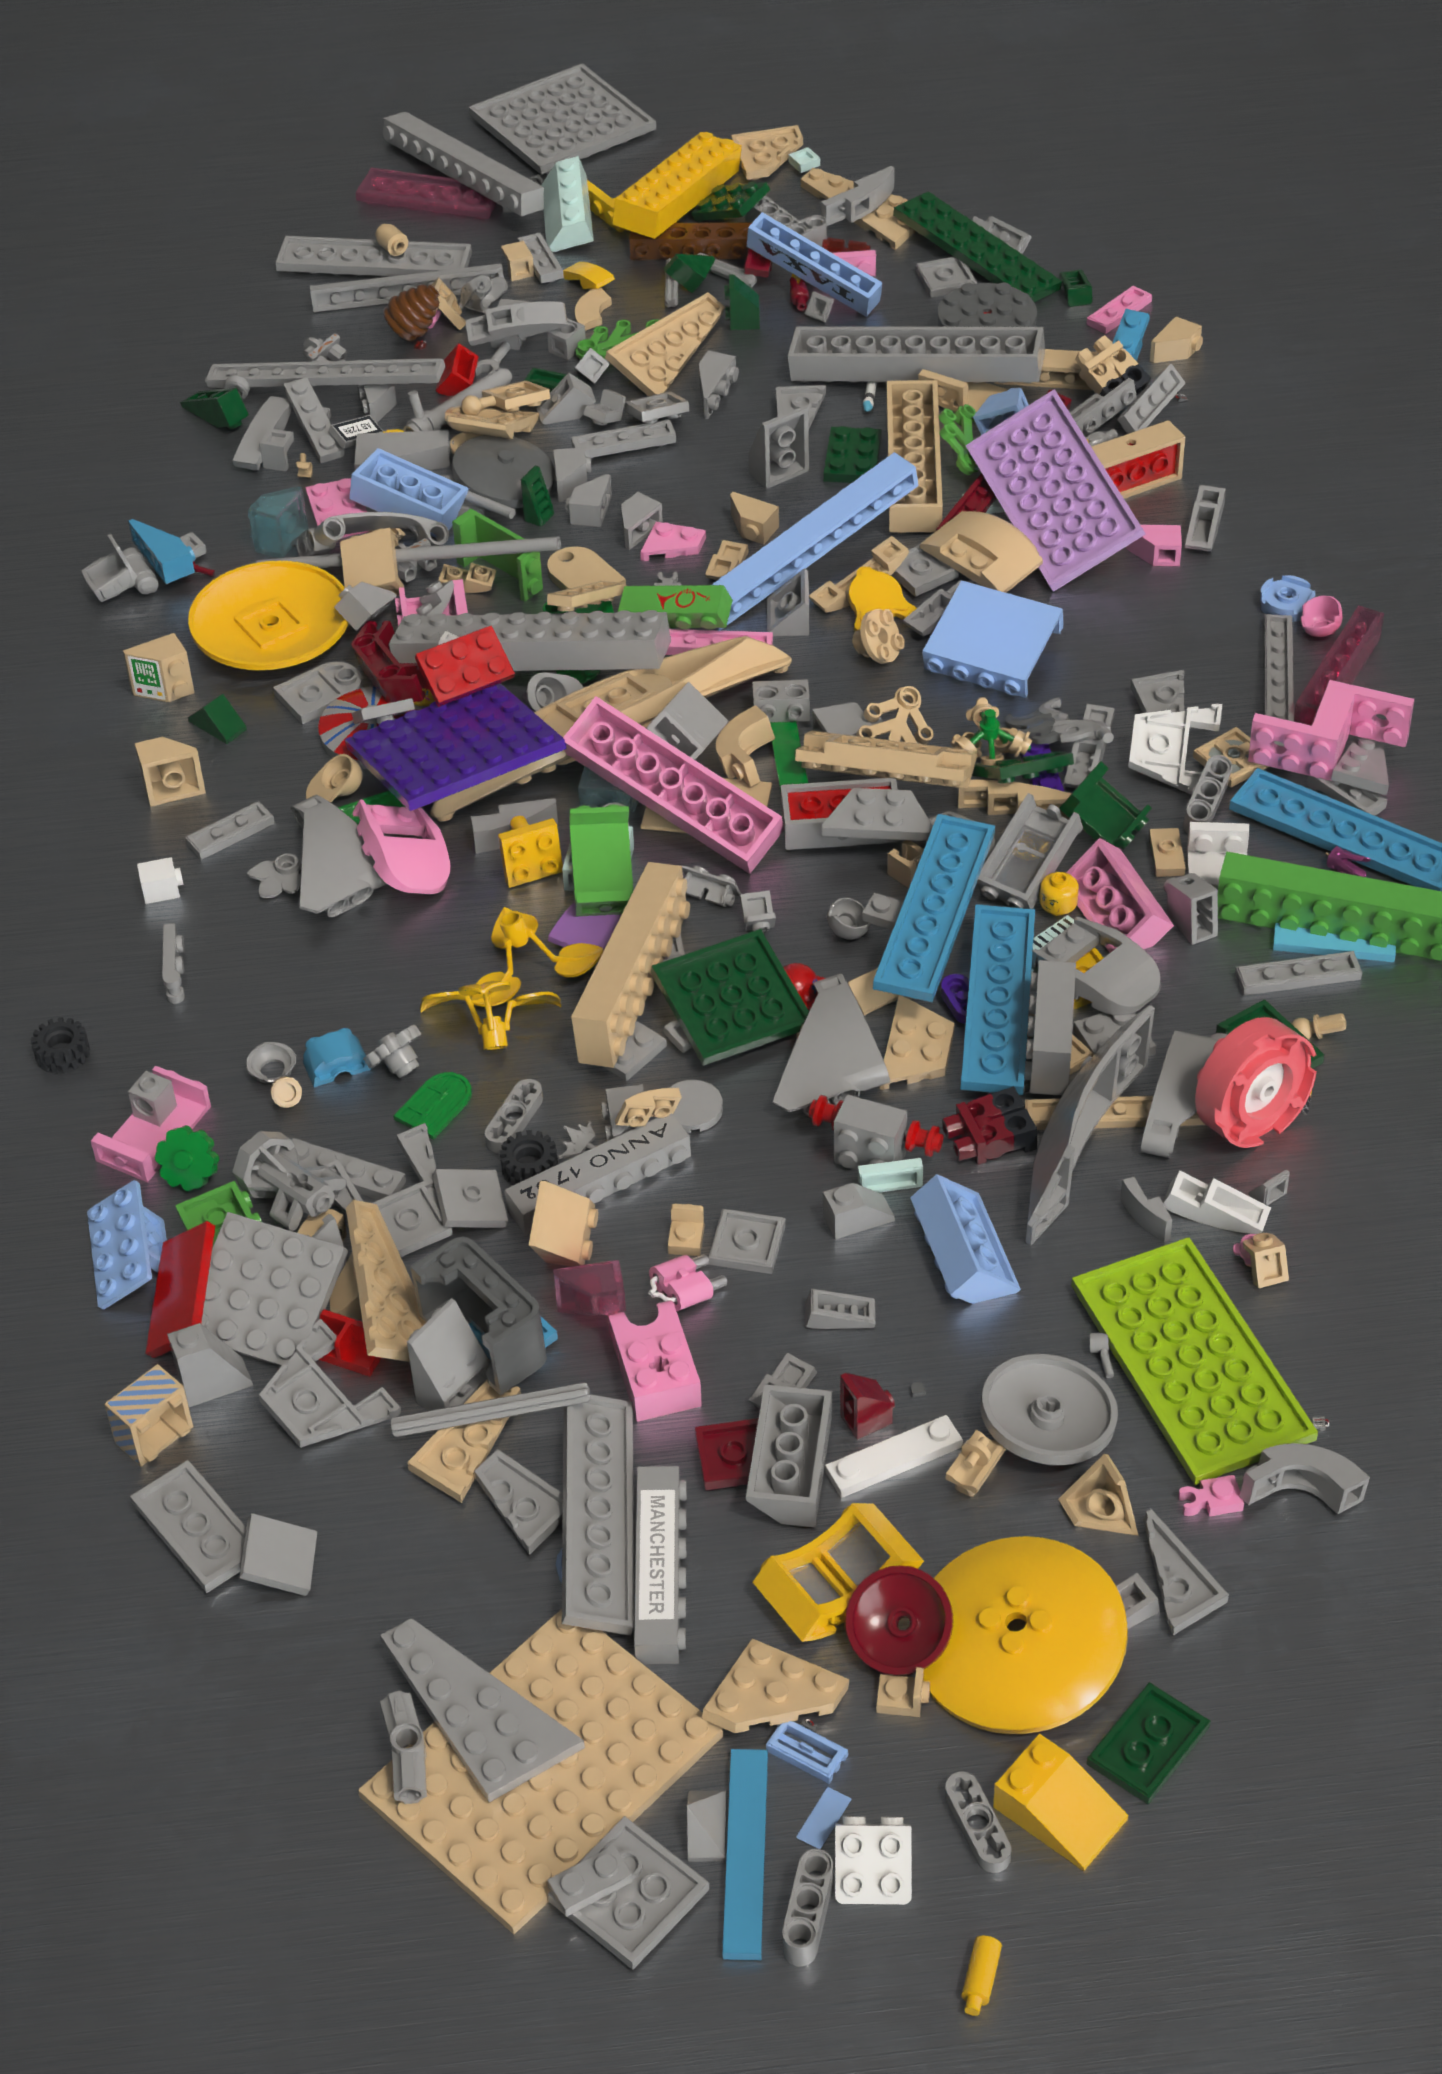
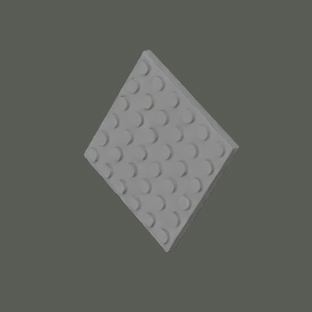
(562, 118)

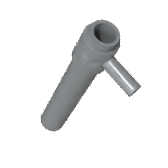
(435, 419)

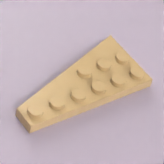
(383, 1284)

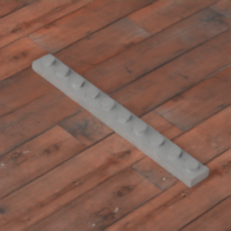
(330, 372)

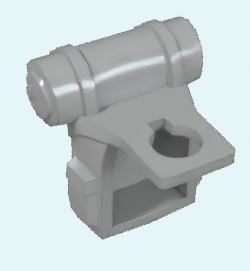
(119, 572)

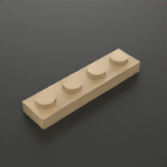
(586, 594)

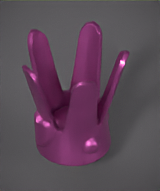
(1339, 861)

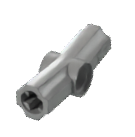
(408, 1763)

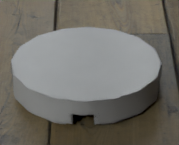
(699, 1106)

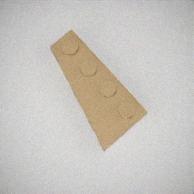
(456, 1452)

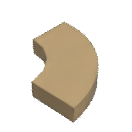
(590, 307)

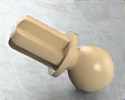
(1320, 1025)

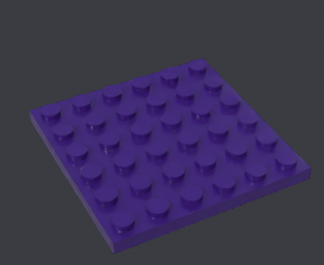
(454, 745)

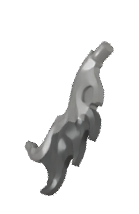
(1051, 725)

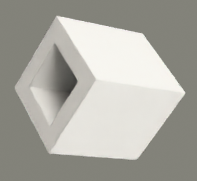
(159, 880)

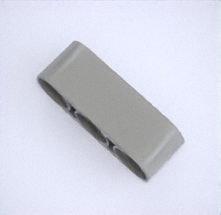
(1211, 785)
(807, 1923)

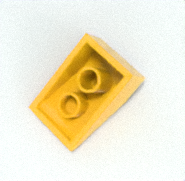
(1058, 1803)

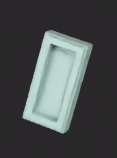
(891, 1175)

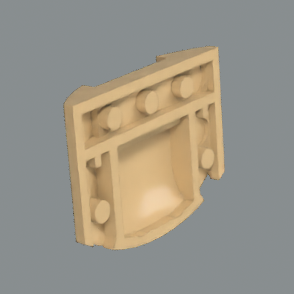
(491, 421)
(984, 550)

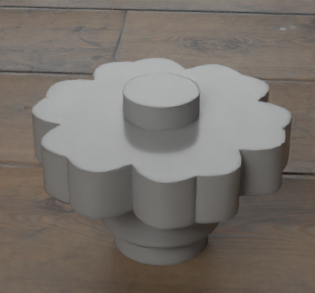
(396, 1052)

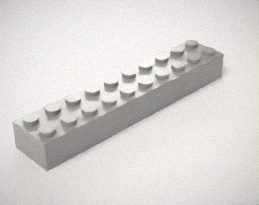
(903, 352)
(548, 639)

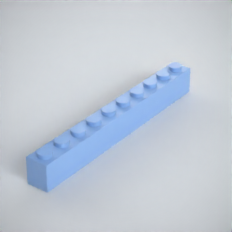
(818, 533)

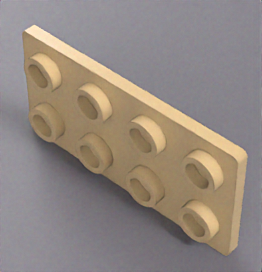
(956, 393)

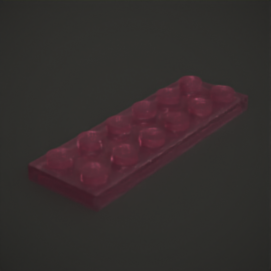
(423, 193)

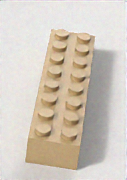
(916, 438)
(623, 974)

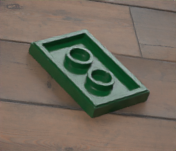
(1148, 1743)

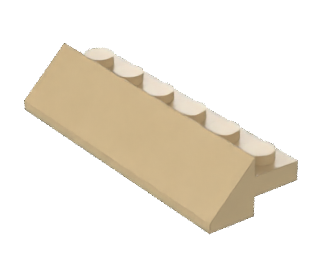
(887, 759)

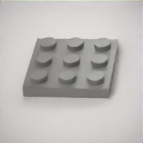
(647, 1909)

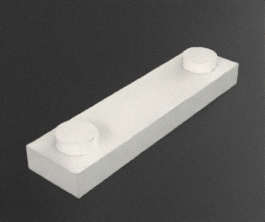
(893, 1456)

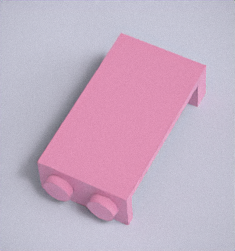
(135, 1143)

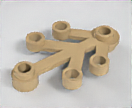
(897, 726)

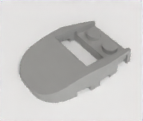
(1119, 981)

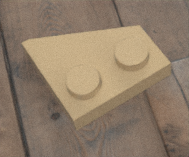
(449, 304)

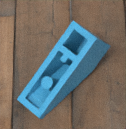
(163, 551)

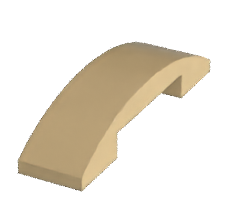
(886, 559)

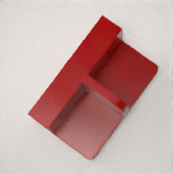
(349, 1345)

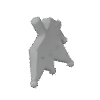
(579, 1140)

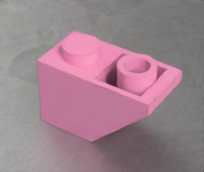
(1159, 546)

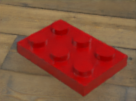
(464, 665)

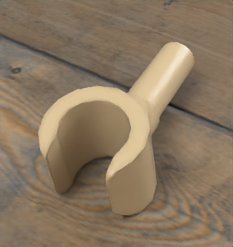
(304, 468)

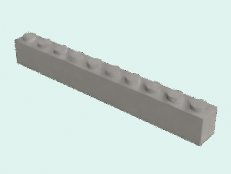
(464, 163)

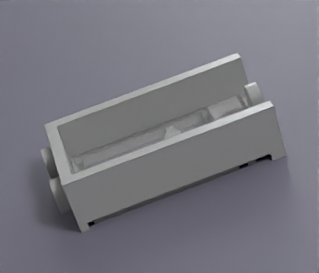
(1027, 853)

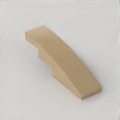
(1007, 797)

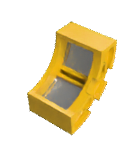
(818, 1579)

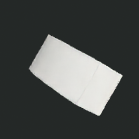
(1215, 1205)

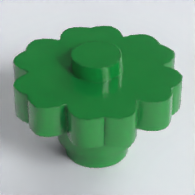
(187, 1158)

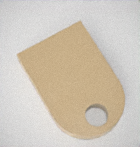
(583, 568)

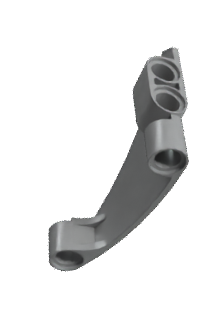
(324, 537)
(334, 866)
(832, 1052)
(1176, 1090)

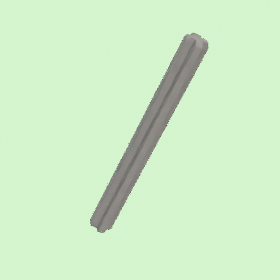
(490, 1409)

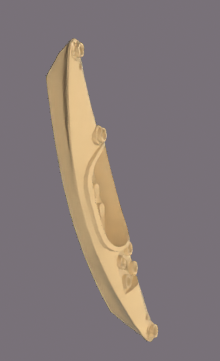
(639, 696)

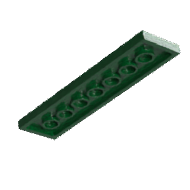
(976, 246)

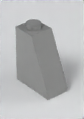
(206, 1365)

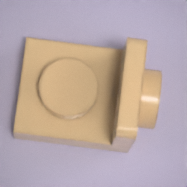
(686, 1229)
(1267, 1259)
(902, 1694)

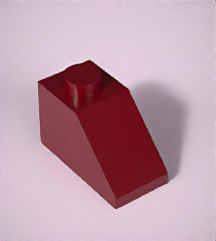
(864, 1405)

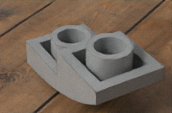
(436, 598)

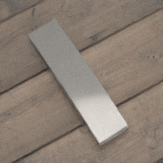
(271, 415)
(928, 614)
(1089, 750)

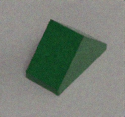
(689, 269)
(219, 720)

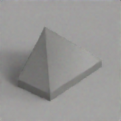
(706, 1826)

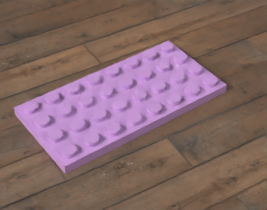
(1055, 489)

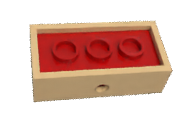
(1143, 458)

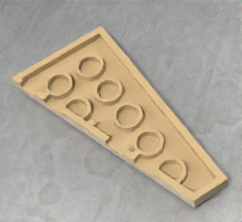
(879, 221)
(663, 349)

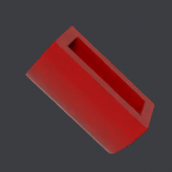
(458, 371)

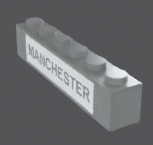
(658, 1565)

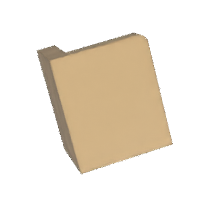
(518, 260)

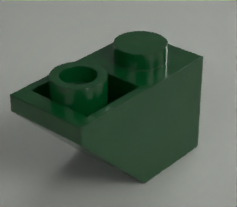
(743, 306)

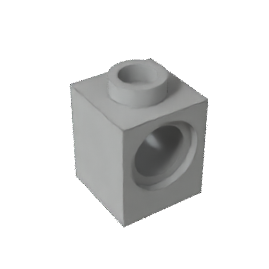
(564, 340)
(152, 1098)

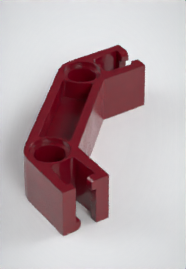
(392, 679)

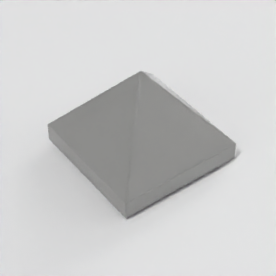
(819, 307)

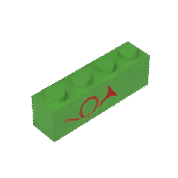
(685, 604)

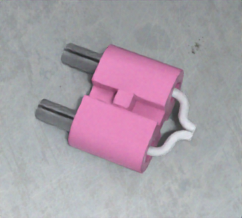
(682, 1282)

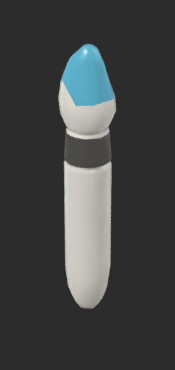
(868, 402)

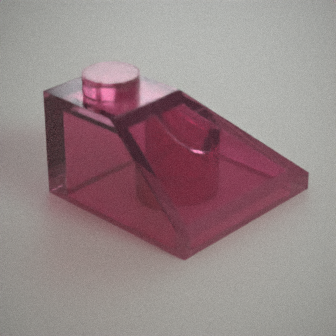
(590, 1289)

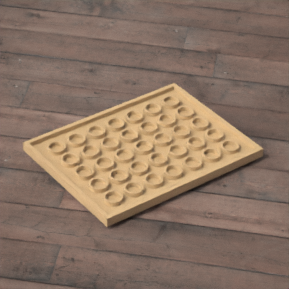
(635, 1744)

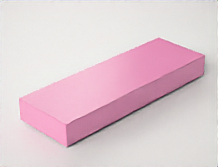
(1111, 314)

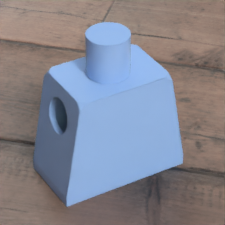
(999, 408)

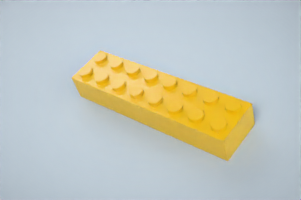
(677, 185)

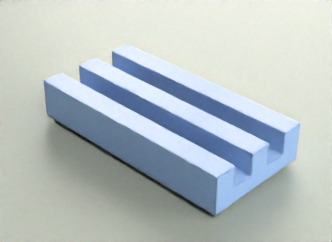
(803, 1755)

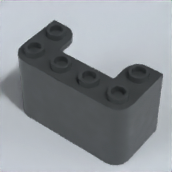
(490, 1301)

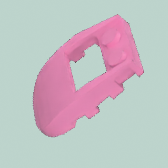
(402, 862)

